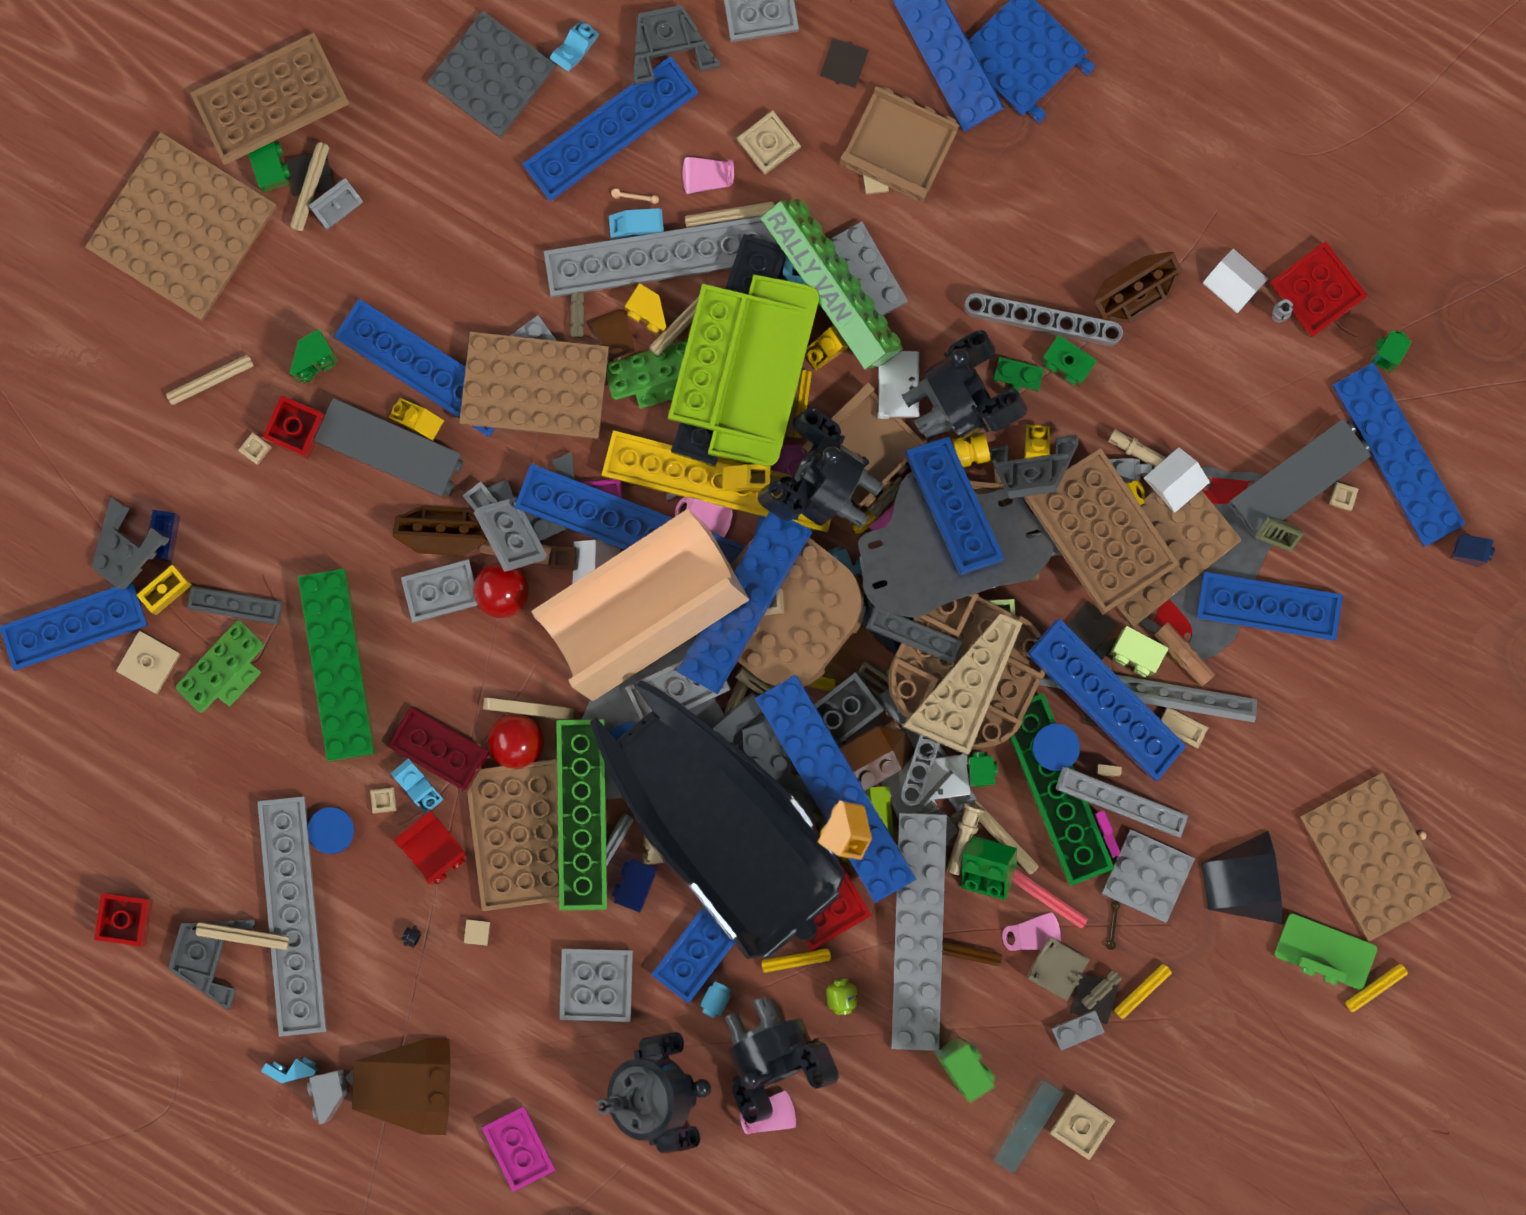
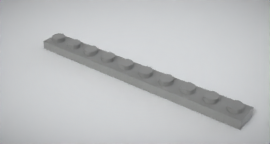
(1185, 698)

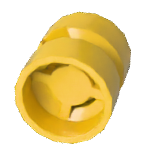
(972, 449)

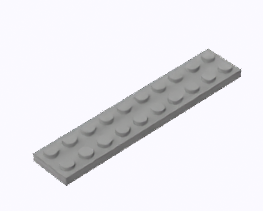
(649, 257)
(292, 914)
(919, 933)

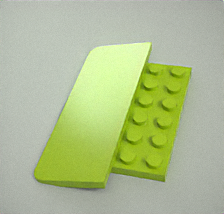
(745, 366)

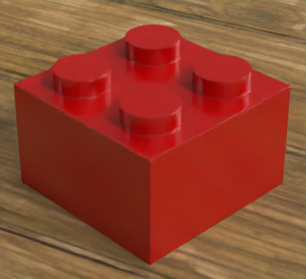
(293, 427)
(123, 919)

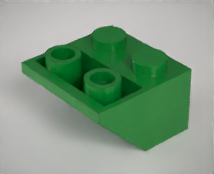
(311, 356)
(988, 867)

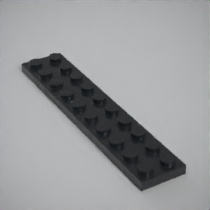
(753, 258)

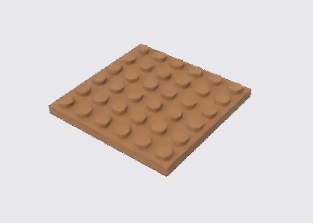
(181, 226)

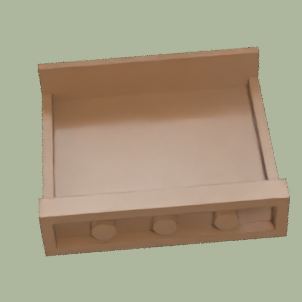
(903, 140)
(877, 439)

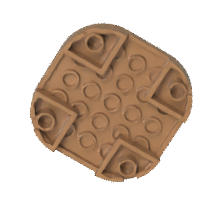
(819, 615)
(917, 674)

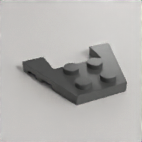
(667, 33)
(1033, 474)
(541, 527)
(118, 556)
(766, 750)
(197, 960)

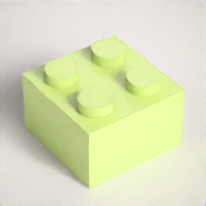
(1138, 652)

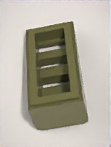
(1290, 539)

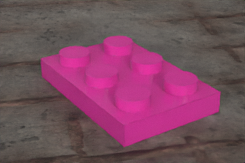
(518, 1148)

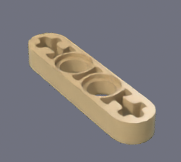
(528, 709)

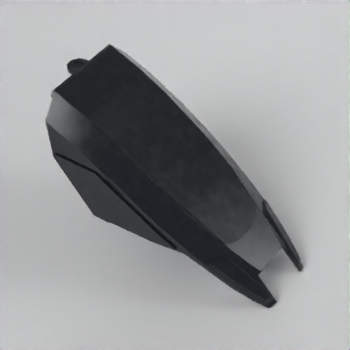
(722, 826)

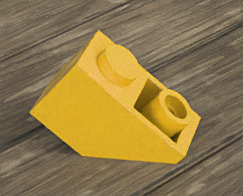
(646, 306)
(826, 348)
(416, 418)
(1037, 441)
(745, 477)

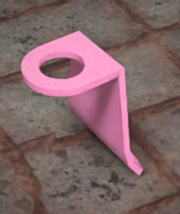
(706, 174)
(715, 517)
(1033, 933)
(782, 1116)

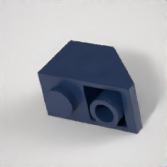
(1473, 550)

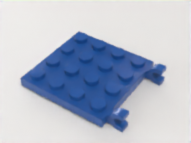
(1027, 54)

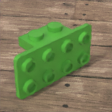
(647, 375)
(223, 670)
(1325, 952)

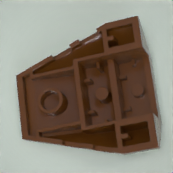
(406, 1086)

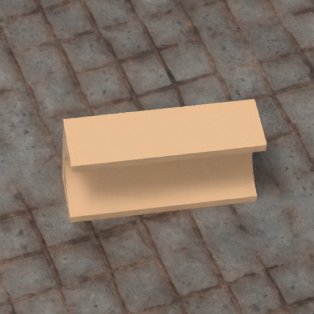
(641, 604)

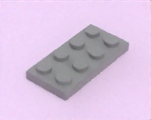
(870, 268)
(676, 686)

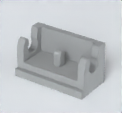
(336, 204)

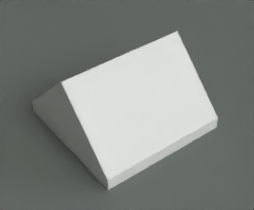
(1235, 280)
(1177, 479)
(591, 555)

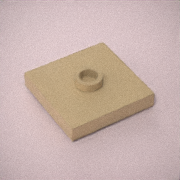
(768, 142)
(148, 662)
(1082, 1126)

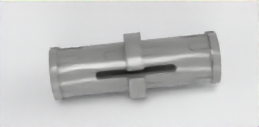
(1279, 311)

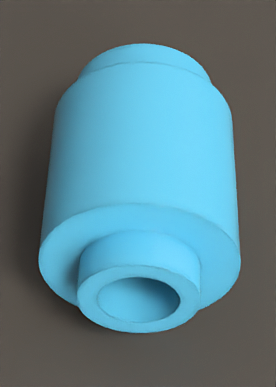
(715, 1000)

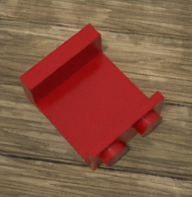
(431, 848)

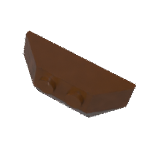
(1138, 287)
(439, 530)
(878, 754)

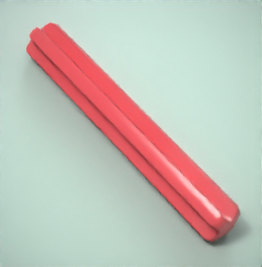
(1049, 899)

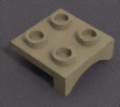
(1057, 968)

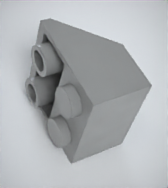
(328, 1093)

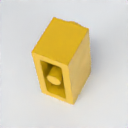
(164, 590)

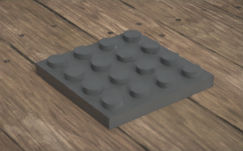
(491, 74)

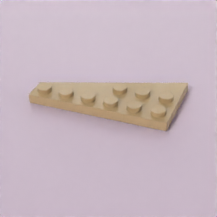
(961, 699)

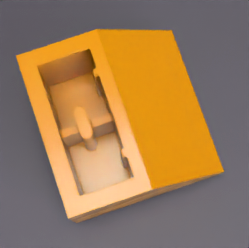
(847, 830)

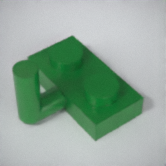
(1018, 374)

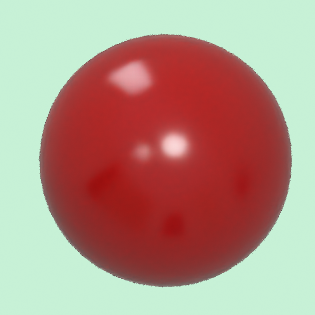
(500, 592)
(515, 741)

